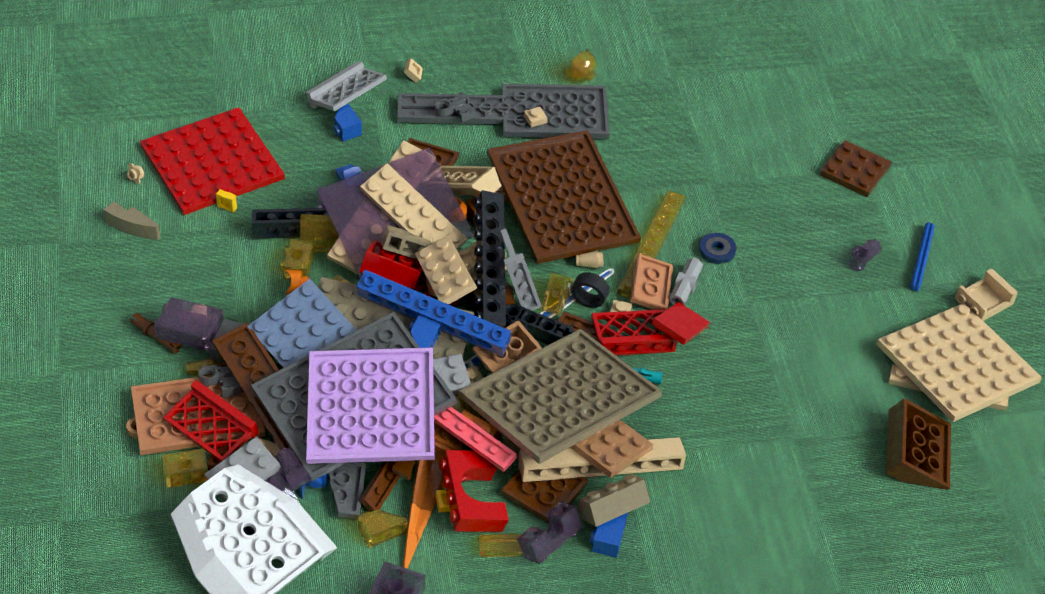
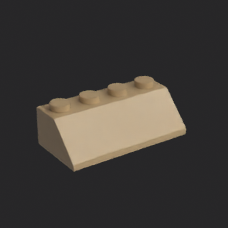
(471, 179)

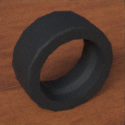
(588, 299)

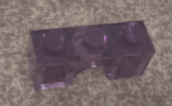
(563, 524)

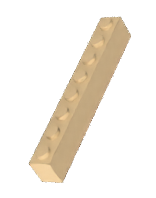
(665, 456)

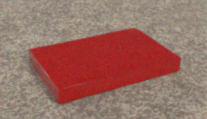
(680, 323)

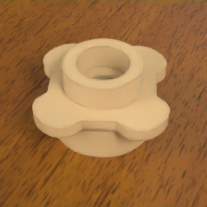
(135, 173)

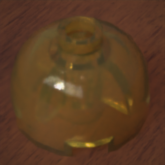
(582, 67)

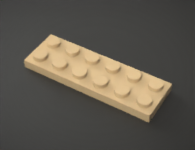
(409, 207)

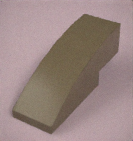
(131, 221)

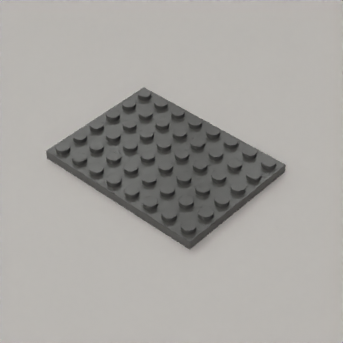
(286, 391)

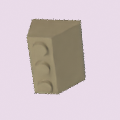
(613, 500)

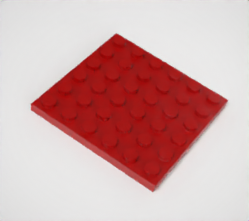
(210, 157)

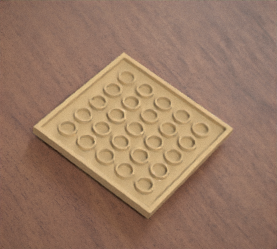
(958, 362)

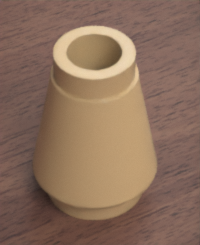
(590, 260)

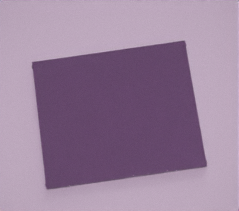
(362, 221)

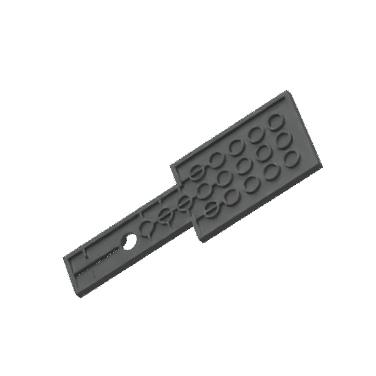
(566, 106)

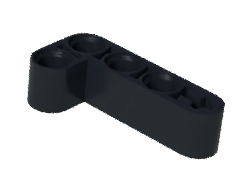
(539, 326)

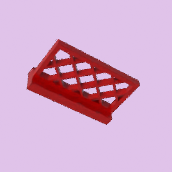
(635, 343)
(225, 412)

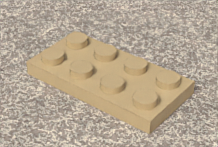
(445, 270)

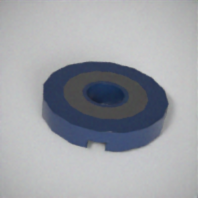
(719, 240)

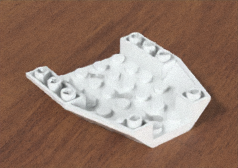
(238, 563)

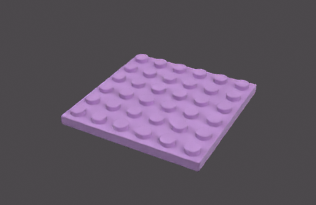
(370, 405)

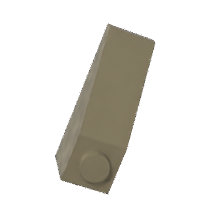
(402, 241)

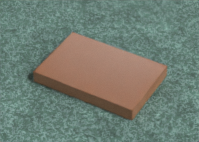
(651, 282)

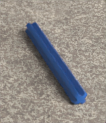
(922, 256)

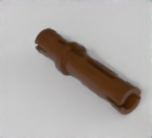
(148, 329)

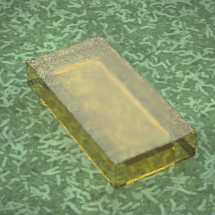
(499, 545)

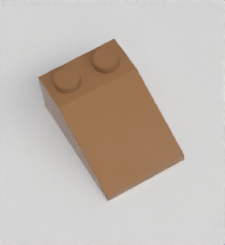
(520, 346)

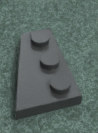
(347, 488)

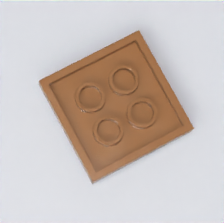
(613, 448)

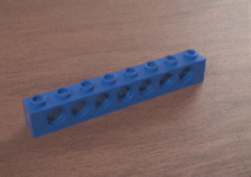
(452, 320)

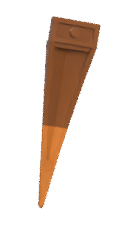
(426, 482)

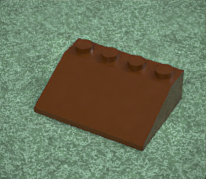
(918, 446)

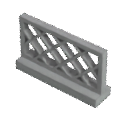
(344, 87)
(520, 276)

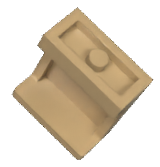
(987, 295)

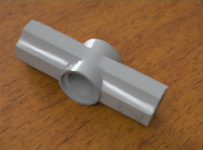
(686, 281)

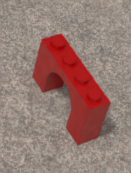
(465, 511)

